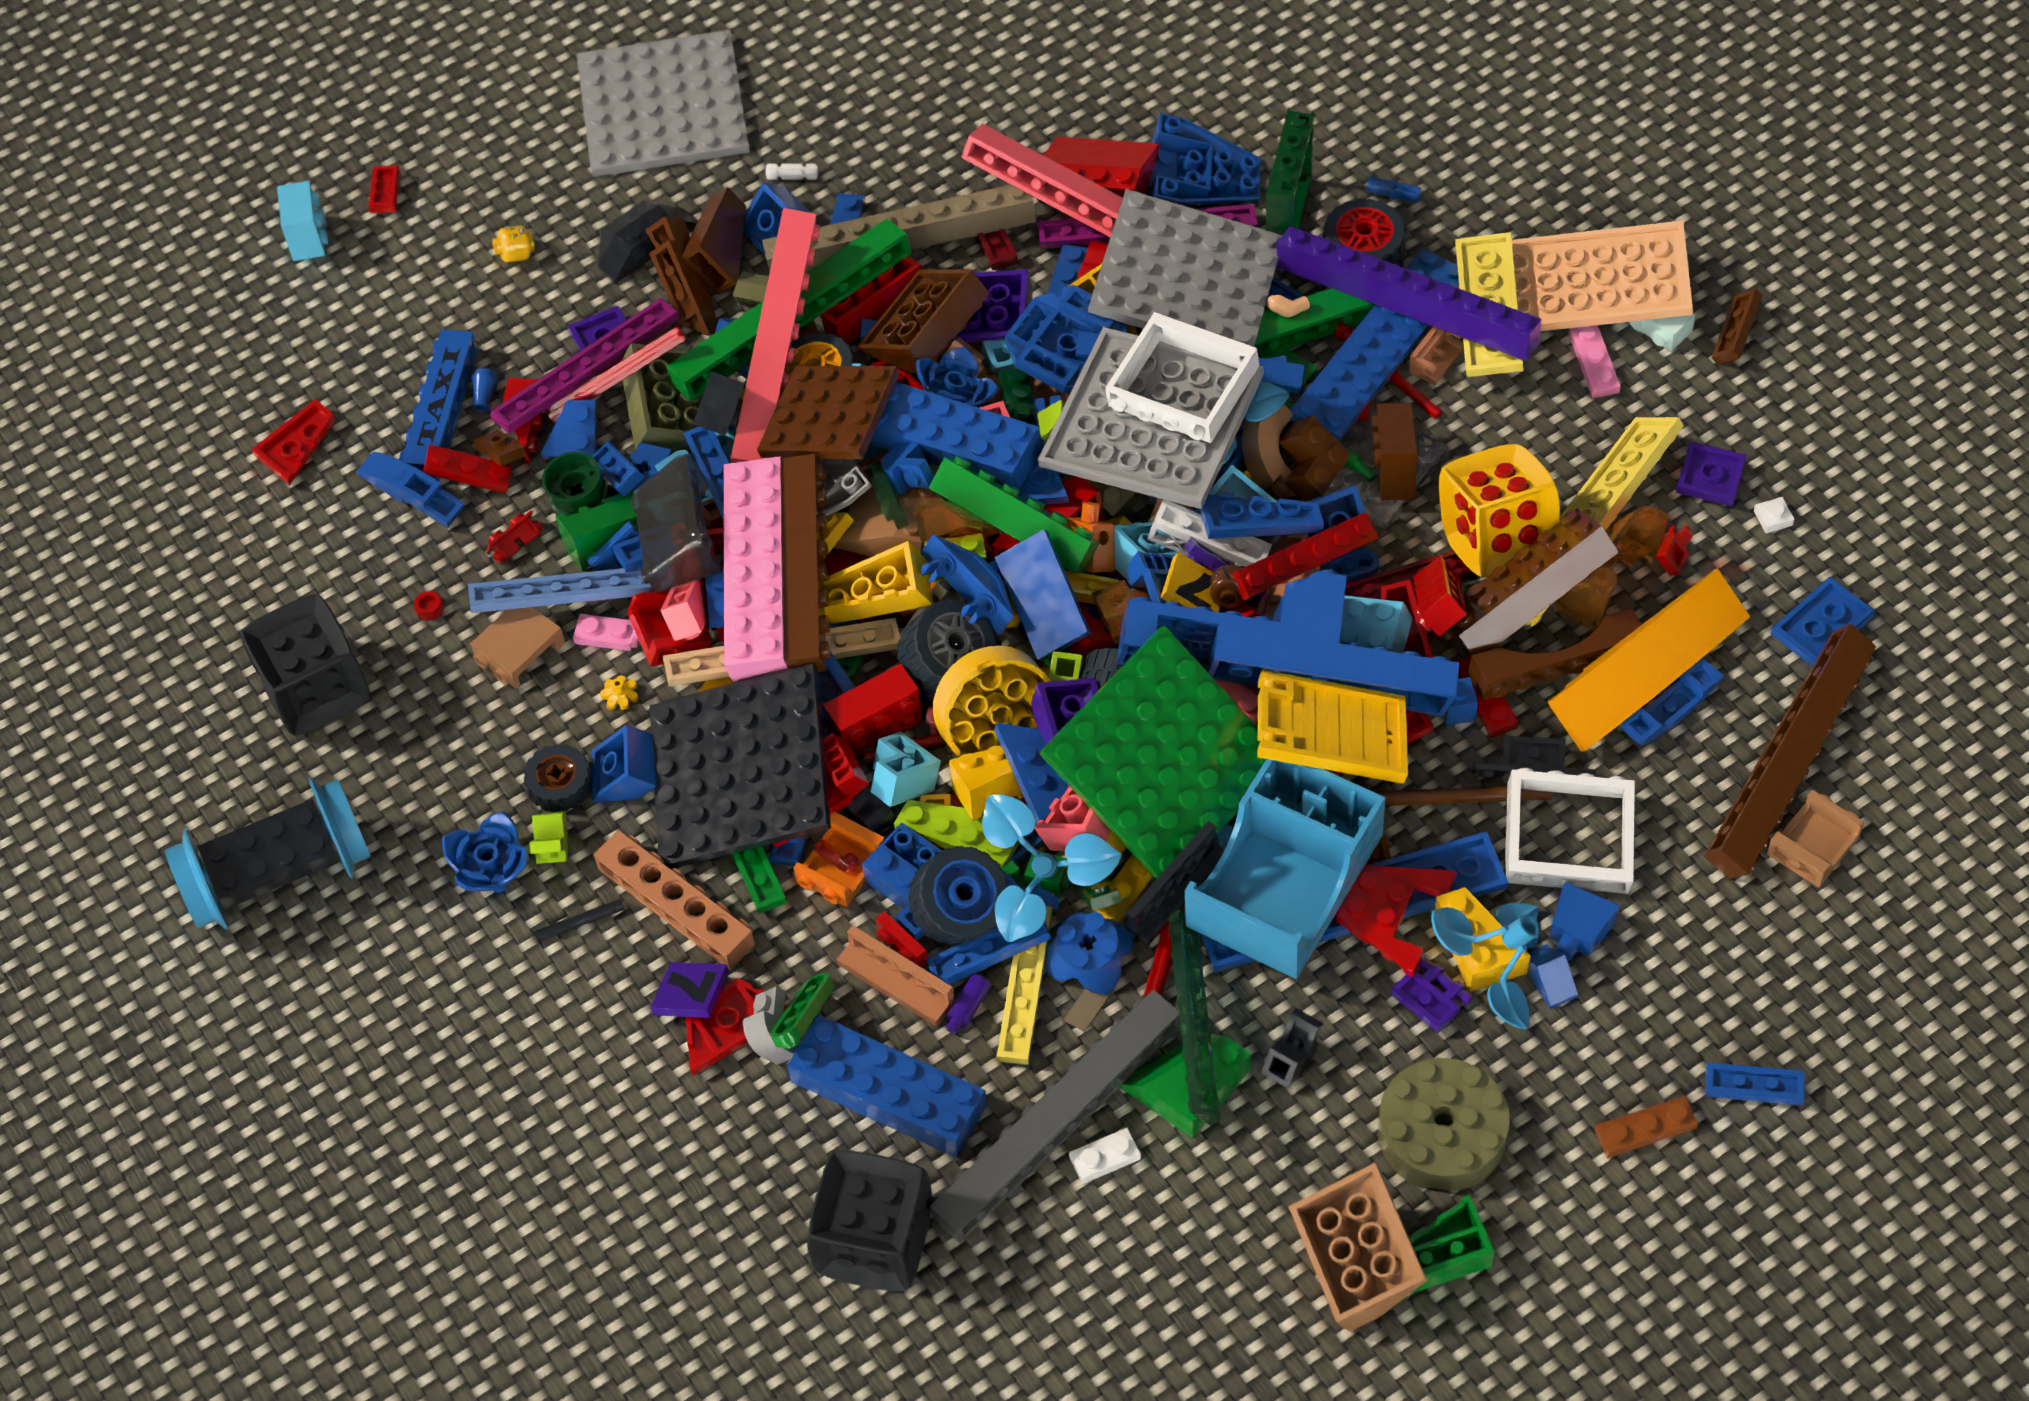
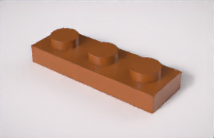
(1646, 1126)

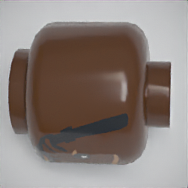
(1225, 588)

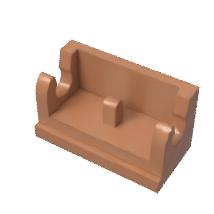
(1435, 355)

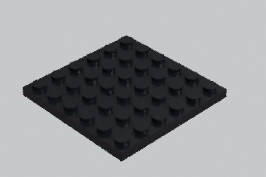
(740, 766)

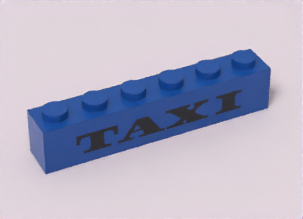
(440, 396)

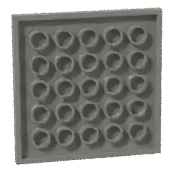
(662, 103)
(1185, 269)
(1140, 454)

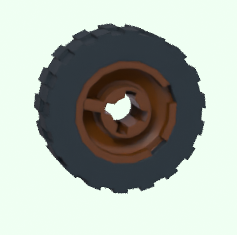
(561, 793)

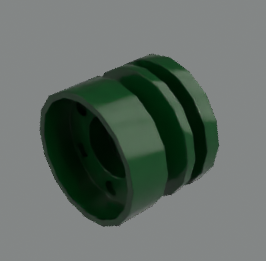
(574, 482)

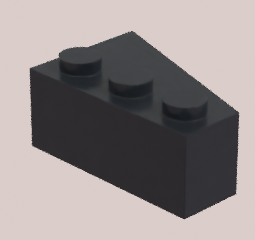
(720, 404)

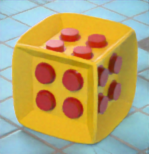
(1496, 505)

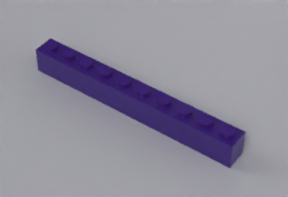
(1409, 293)

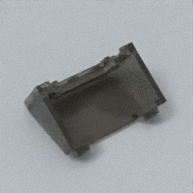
(674, 526)

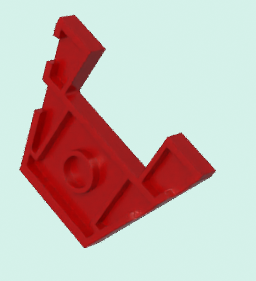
(1380, 902)

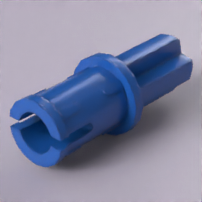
(1393, 189)

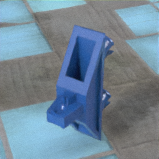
(971, 578)

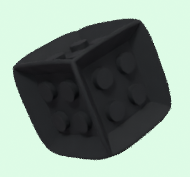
(305, 664)
(869, 1220)

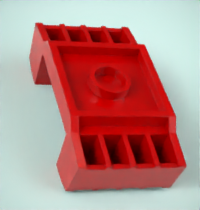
(843, 773)

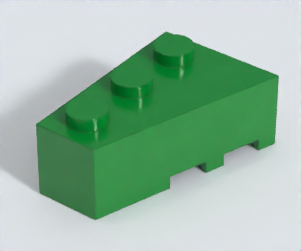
(591, 528)
(1453, 1245)

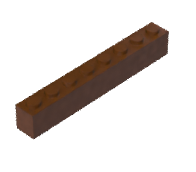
(804, 562)

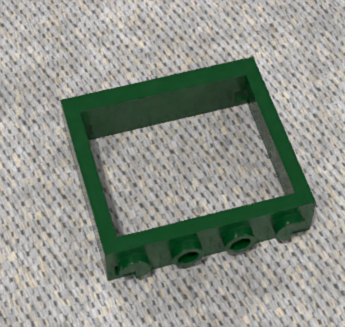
(1292, 165)

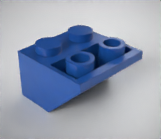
(896, 863)

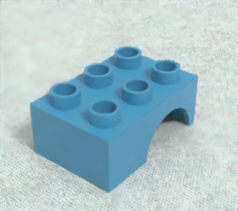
(1287, 864)

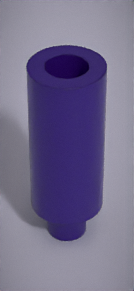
(967, 1003)

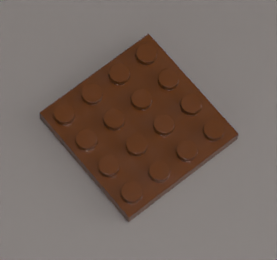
(828, 411)

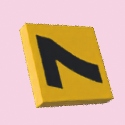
(1188, 584)

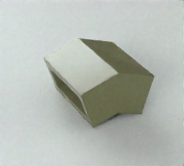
(750, 288)

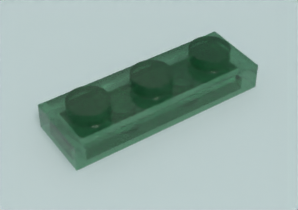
(886, 496)

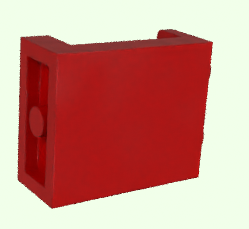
(654, 632)

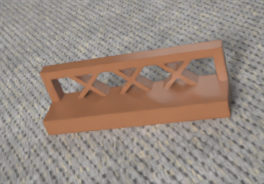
(896, 977)

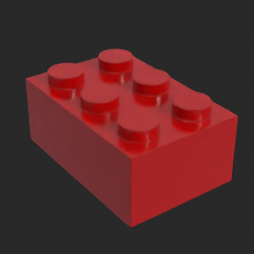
(875, 709)

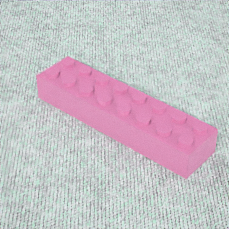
(753, 569)

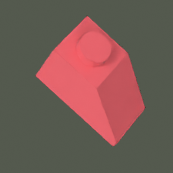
(685, 610)

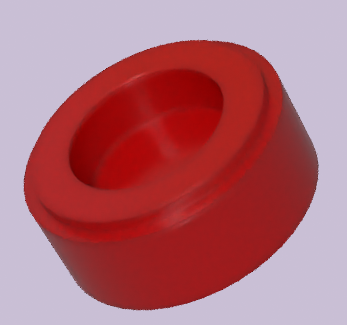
(428, 605)

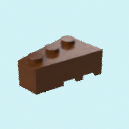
(1395, 450)

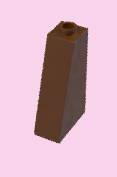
(717, 241)

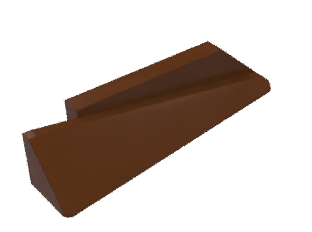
(682, 284)

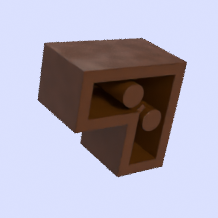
(1317, 456)

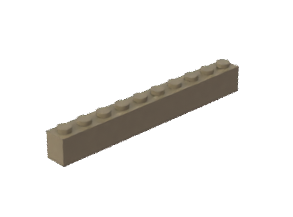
(931, 222)

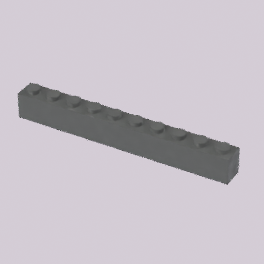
(1055, 1116)

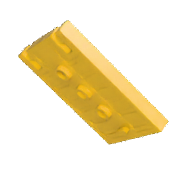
(1332, 726)

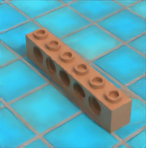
(724, 947)

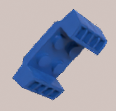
(1150, 572)

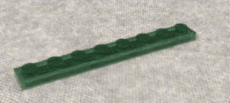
(1194, 1020)

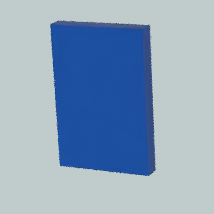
(1817, 616)

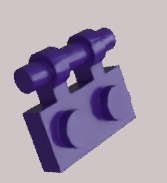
(1427, 1001)

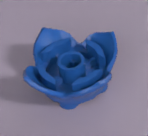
(956, 378)
(494, 838)
(1094, 968)

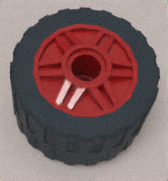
(1368, 228)

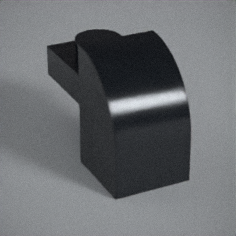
(1294, 1050)

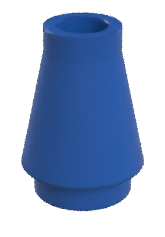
(483, 388)

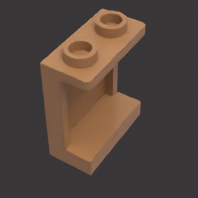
(515, 643)
(1816, 838)

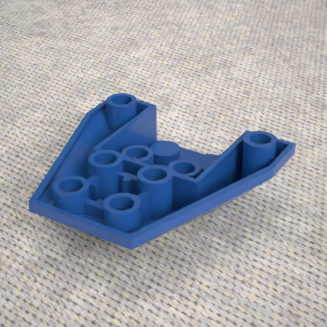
(1201, 166)

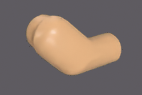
(1287, 307)

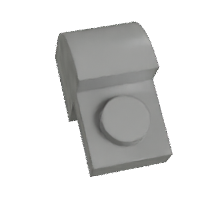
(757, 1028)

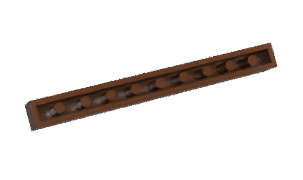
(1790, 752)

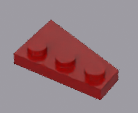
(295, 441)

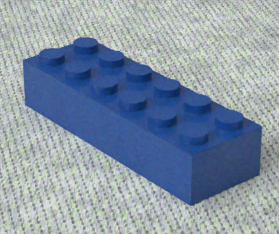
(955, 428)
(887, 1086)

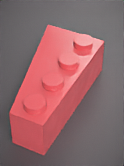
(1068, 819)

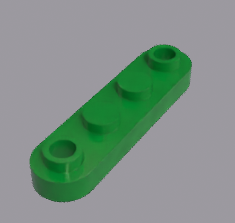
(802, 1010)

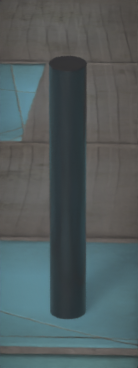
(579, 920)

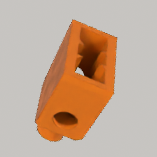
(1104, 556)

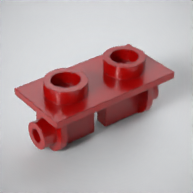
(504, 542)

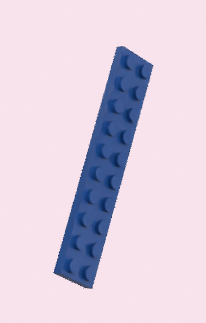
(1368, 357)
(1470, 857)

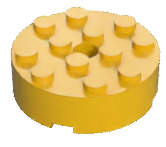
(985, 690)

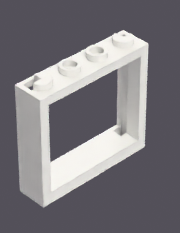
(1193, 340)
(1557, 874)

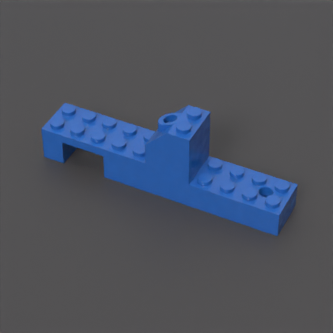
(1296, 642)

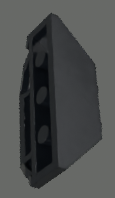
(625, 240)

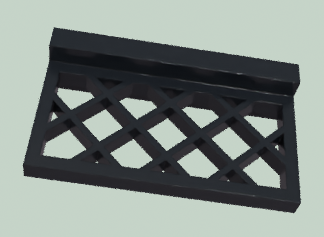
(1167, 893)

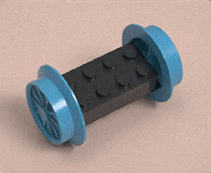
(266, 854)

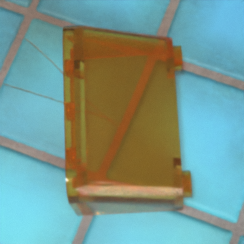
(1635, 538)

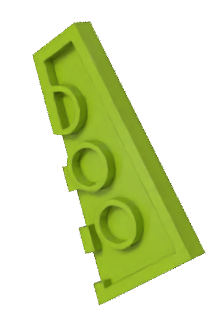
(950, 828)

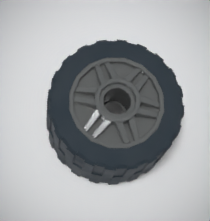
(939, 640)

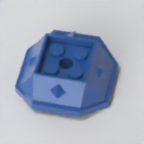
(1047, 329)

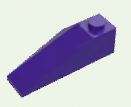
(1058, 702)

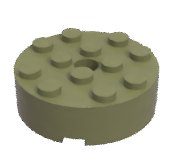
(1451, 1095)

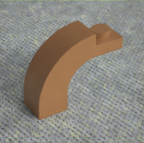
(1262, 452)

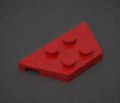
(723, 1032)

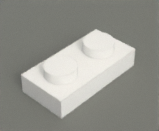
(1104, 1155)

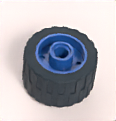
(935, 897)

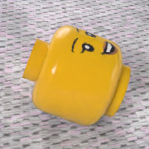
(513, 244)

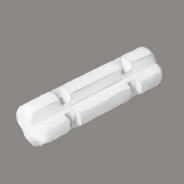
(792, 171)

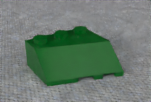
(1164, 1088)

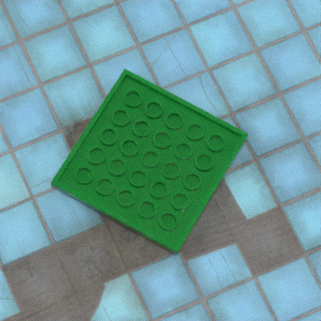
(1158, 752)

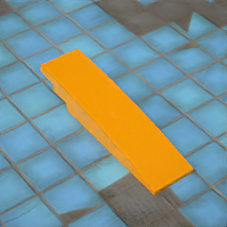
(1648, 660)

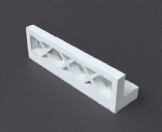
(1185, 523)

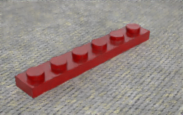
(1304, 556)

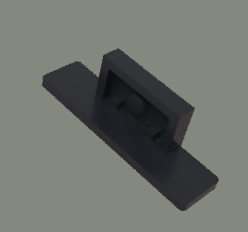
(1530, 753)

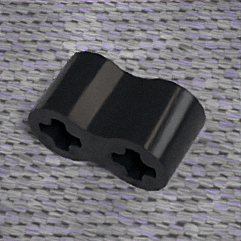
(869, 811)

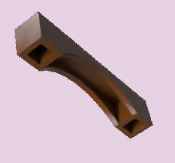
(1505, 671)

